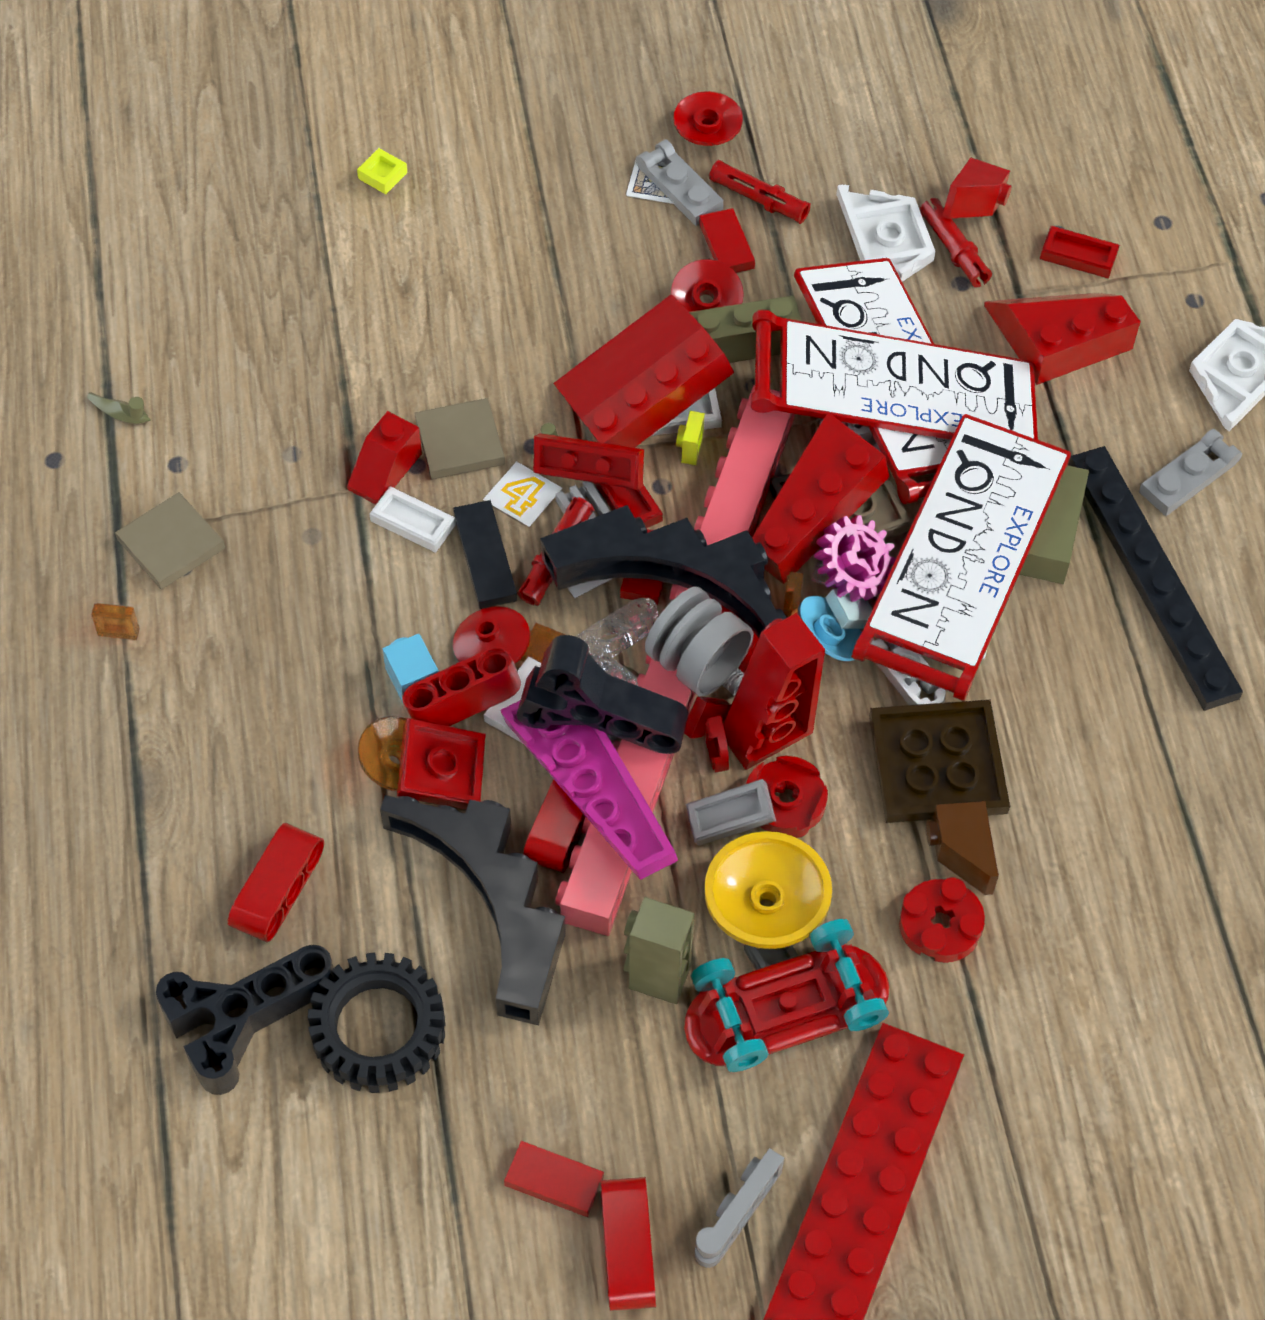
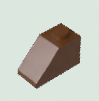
(965, 843)

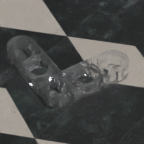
(631, 624)

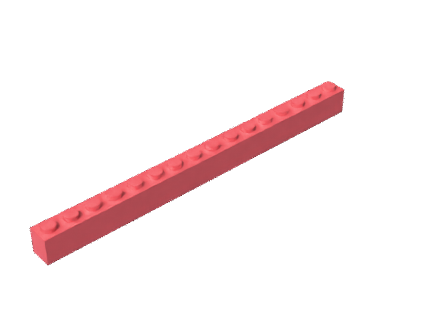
(733, 506)

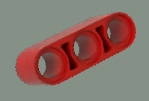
(463, 688)
(555, 830)
(276, 882)
(628, 1244)

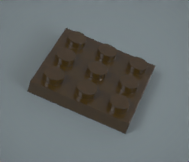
(937, 758)

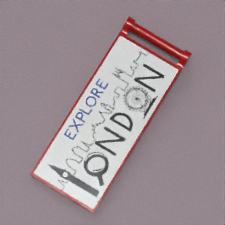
(874, 300)
(889, 380)
(964, 553)

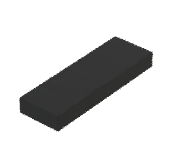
(485, 554)

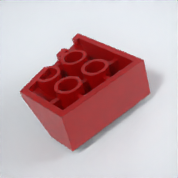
(1065, 330)

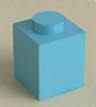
(408, 662)

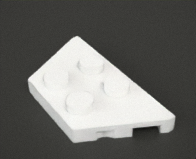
(887, 229)
(1232, 371)

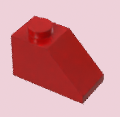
(977, 190)
(385, 457)

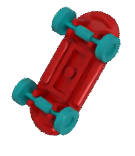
(786, 1003)

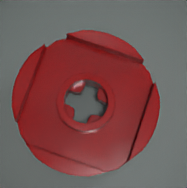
(808, 789)
(934, 940)

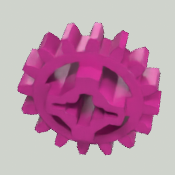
(855, 558)

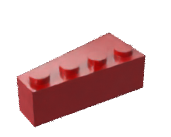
(826, 484)
(776, 693)

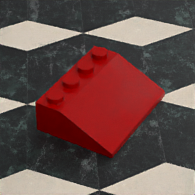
(645, 375)

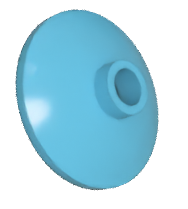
(824, 625)

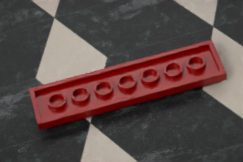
(867, 1180)

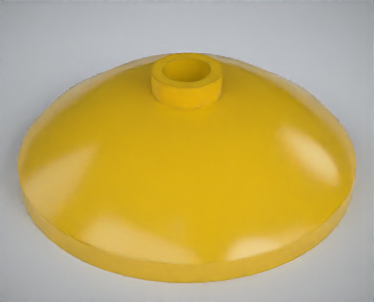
(772, 869)

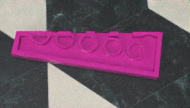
(601, 787)

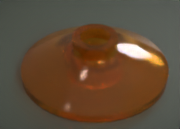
(375, 747)

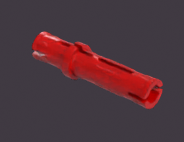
(794, 207)
(962, 252)
(539, 578)

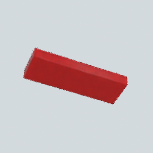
(588, 461)

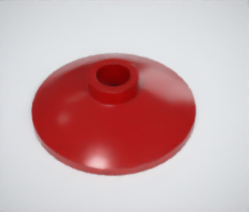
(708, 118)
(707, 278)
(507, 631)

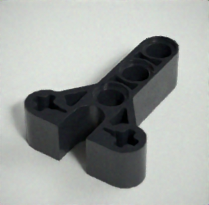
(577, 691)
(231, 1035)

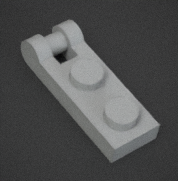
(679, 182)
(1189, 473)
(737, 1209)

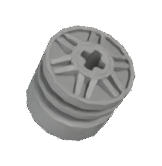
(698, 641)

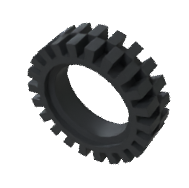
(379, 1069)

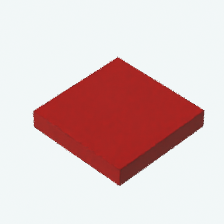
(441, 764)

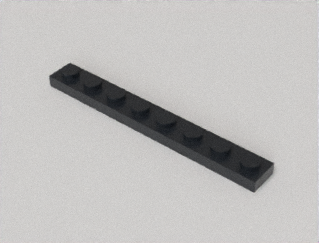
(1157, 581)

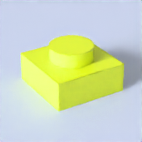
(382, 171)
(690, 437)

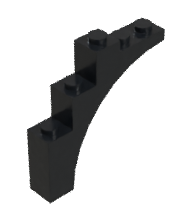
(675, 554)
(507, 884)

